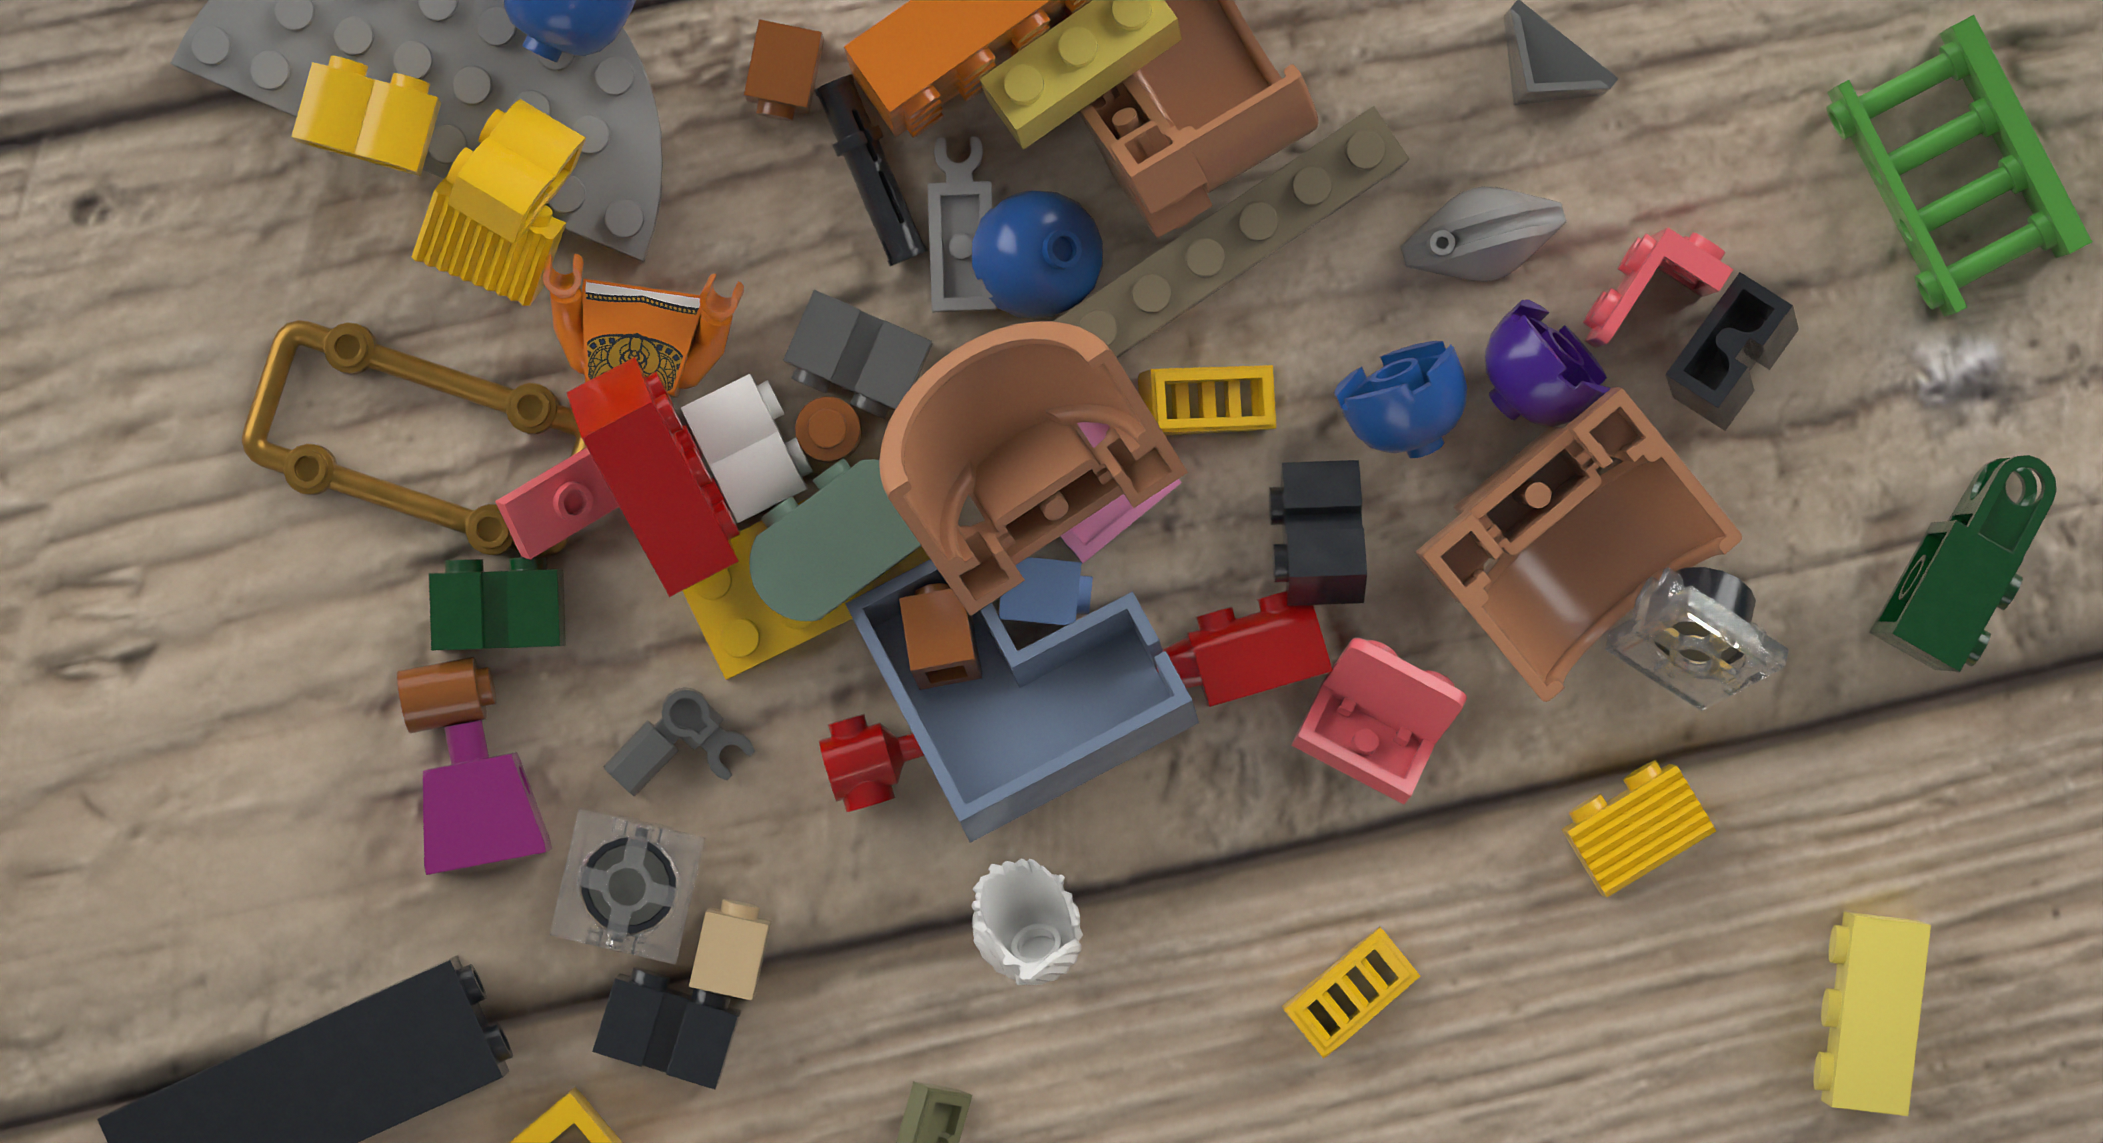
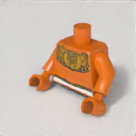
(661, 328)

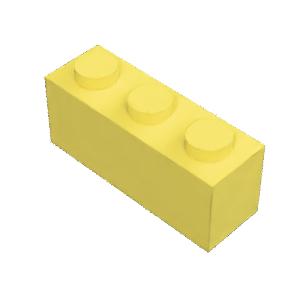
(1077, 63)
(1872, 1013)

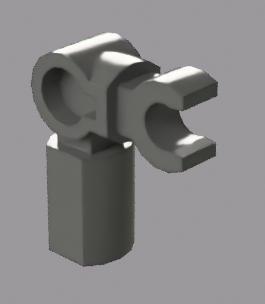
(652, 746)

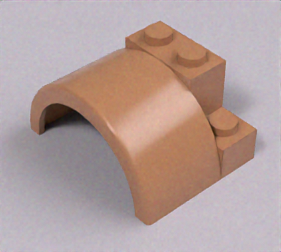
(1197, 115)
(1006, 432)
(1574, 540)

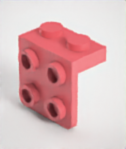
(1688, 260)
(1379, 718)

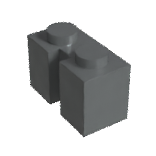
(856, 353)

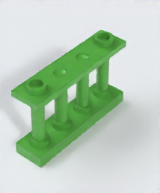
(2022, 168)

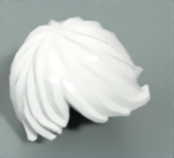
(1026, 922)

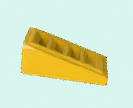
(1152, 391)
(1317, 989)

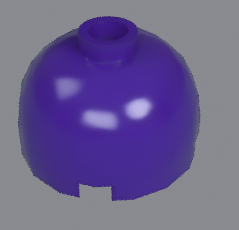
(1540, 370)

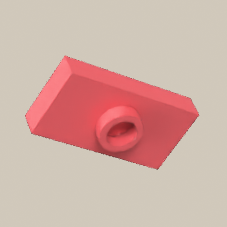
(556, 504)

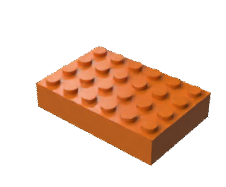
(942, 49)

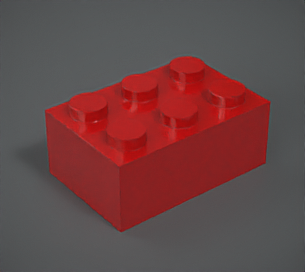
(655, 474)

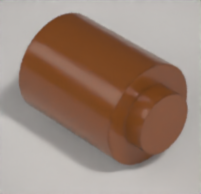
(828, 429)
(445, 694)

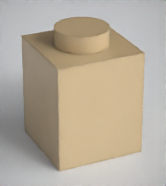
(730, 950)

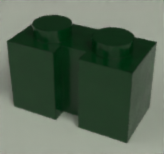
(497, 607)

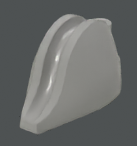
(1483, 234)

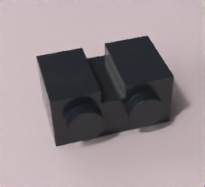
(1715, 364)
(1321, 533)
(667, 1028)

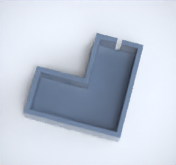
(1038, 713)

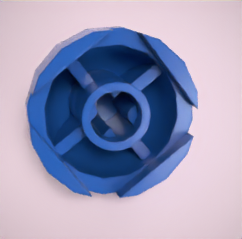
(568, 25)
(1037, 254)
(1406, 401)

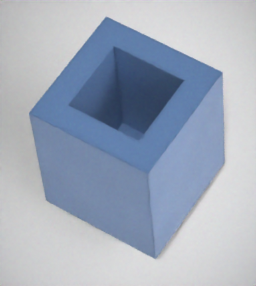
(1050, 593)

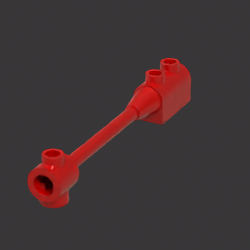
(1224, 657)

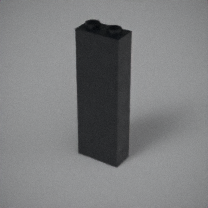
(337, 1073)

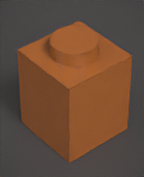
(783, 69)
(939, 637)

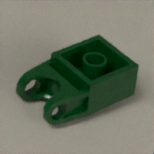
(1967, 567)

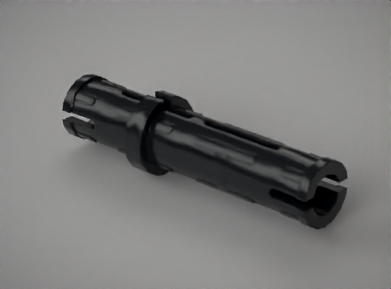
(870, 169)

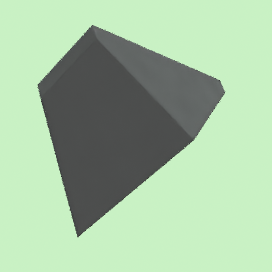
(1547, 63)

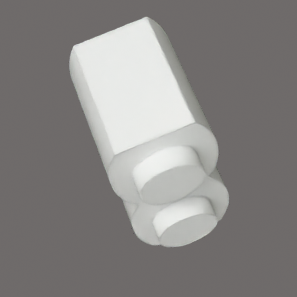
(746, 447)

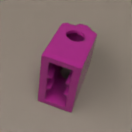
(478, 806)

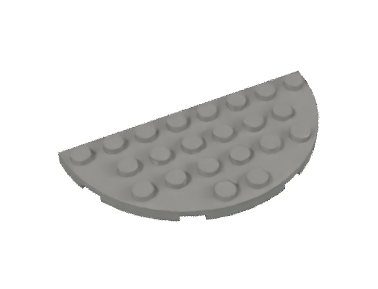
(473, 68)

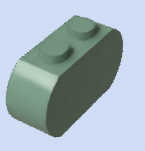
(829, 544)

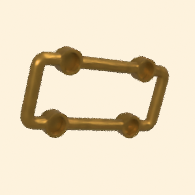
(353, 350)

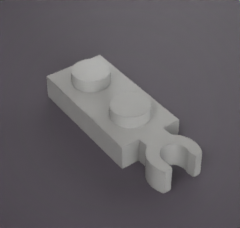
(953, 221)

